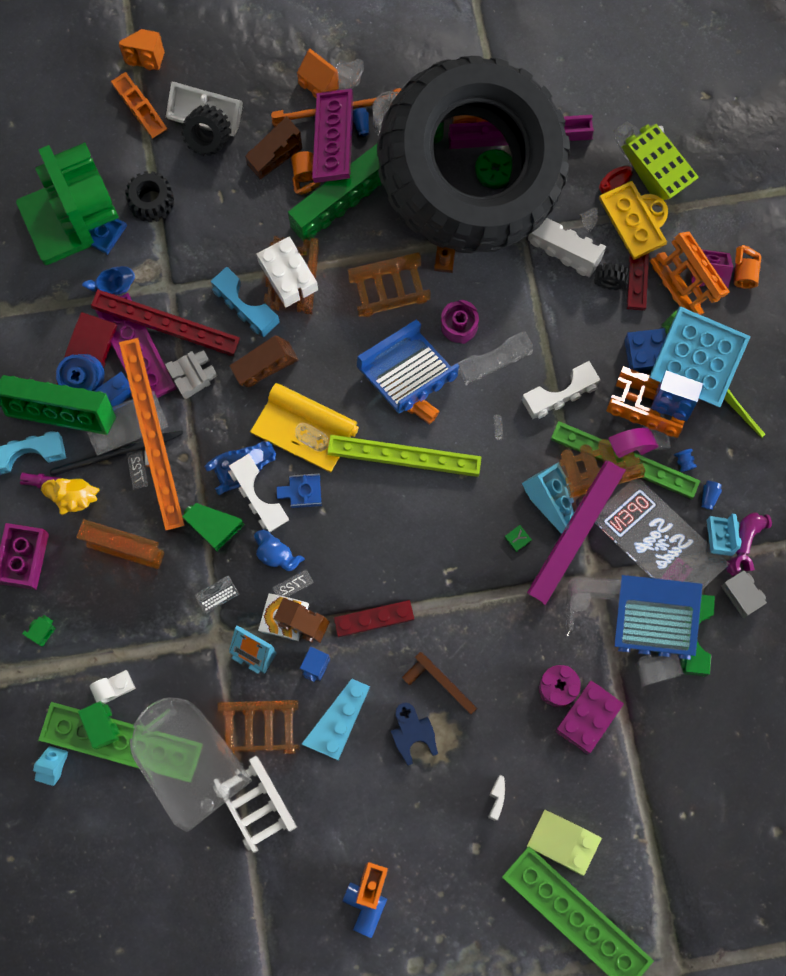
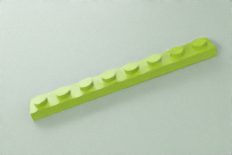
(404, 455)

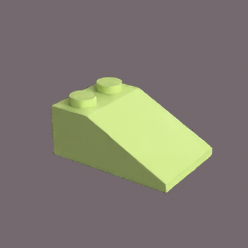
(564, 842)

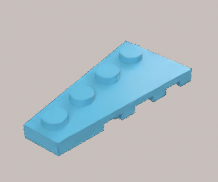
(336, 724)

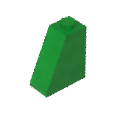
(212, 524)

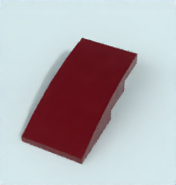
(91, 337)

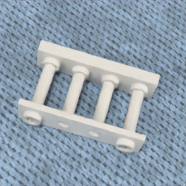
(275, 804)

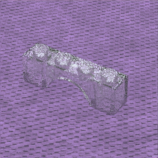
(479, 366)

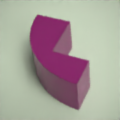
(634, 439)

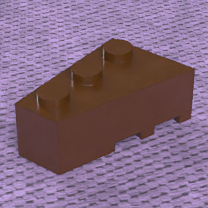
(274, 148)
(263, 361)

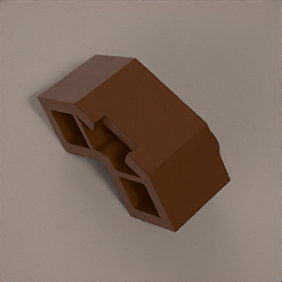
(299, 618)

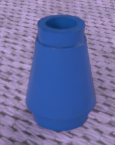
(361, 121)
(711, 493)

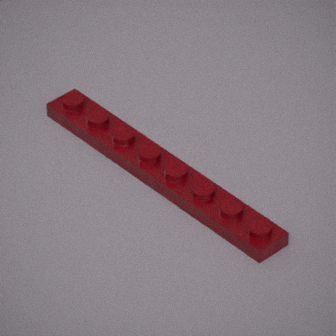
(165, 322)

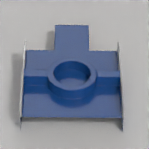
(303, 491)

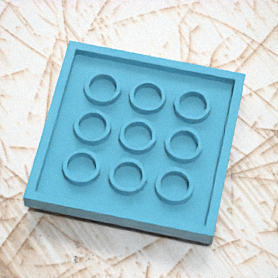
(701, 352)

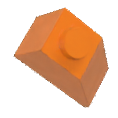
(371, 885)

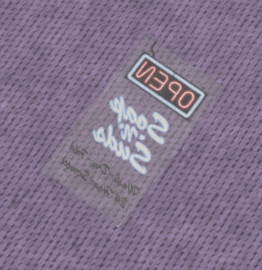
(658, 537)

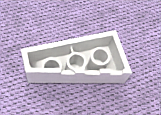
(568, 247)

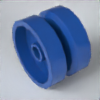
(88, 366)

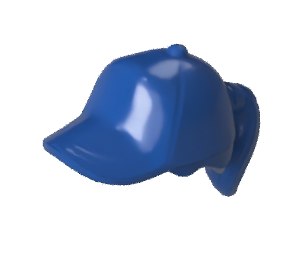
(113, 281)
(275, 553)

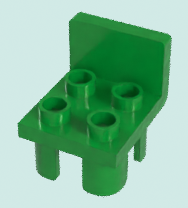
(67, 205)

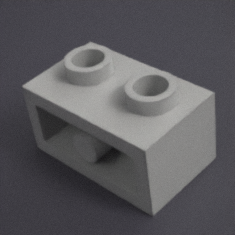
(744, 593)

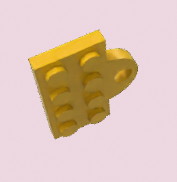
(635, 218)

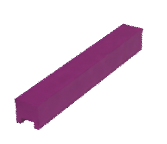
(485, 134)
(576, 531)

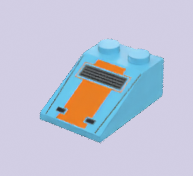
(251, 650)

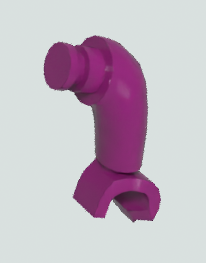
(748, 528)

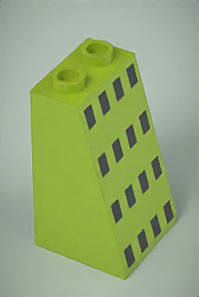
(658, 162)

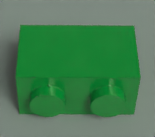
(99, 725)

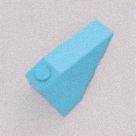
(551, 496)

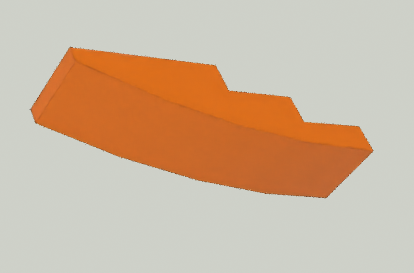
(139, 105)

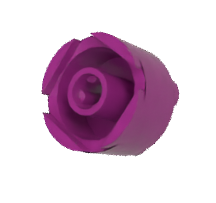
(461, 331)
(564, 676)

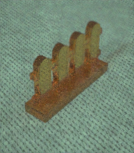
(579, 487)

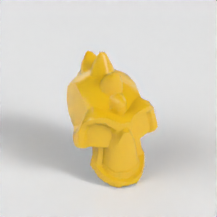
(70, 494)

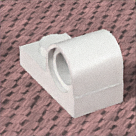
(109, 689)

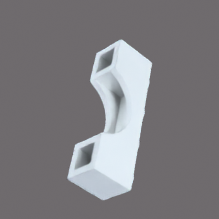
(540, 401)
(245, 472)

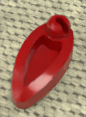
(615, 179)

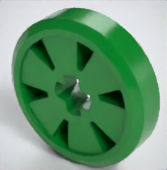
(493, 178)

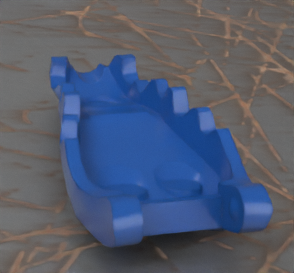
(260, 454)

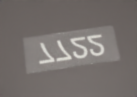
(137, 469)
(293, 584)

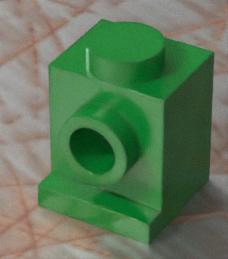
(40, 630)

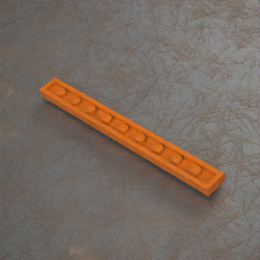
(151, 434)

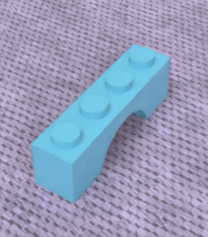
(48, 446)

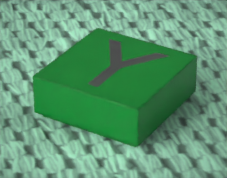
(518, 538)

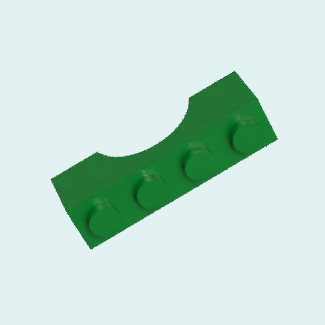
(700, 664)

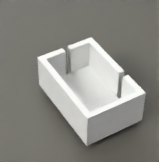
(287, 271)

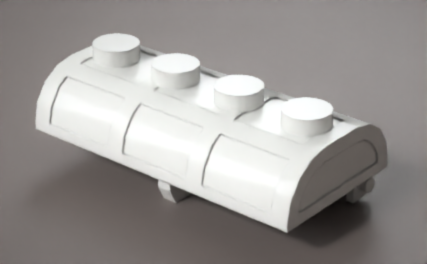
(185, 99)

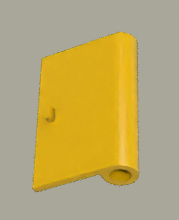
(287, 410)

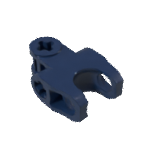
(412, 731)

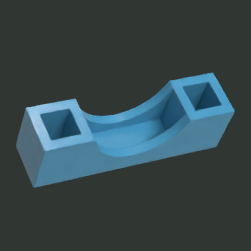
(259, 317)

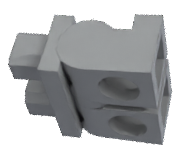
(189, 374)

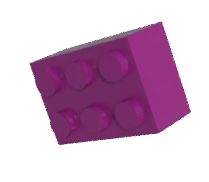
(22, 555)
(589, 717)

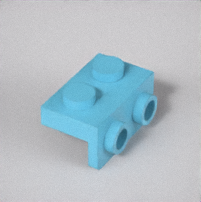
(723, 535)

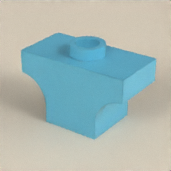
(50, 765)

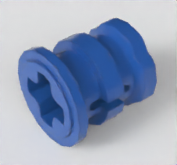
(685, 460)

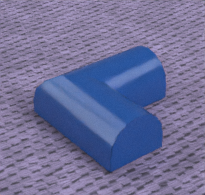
(368, 917)

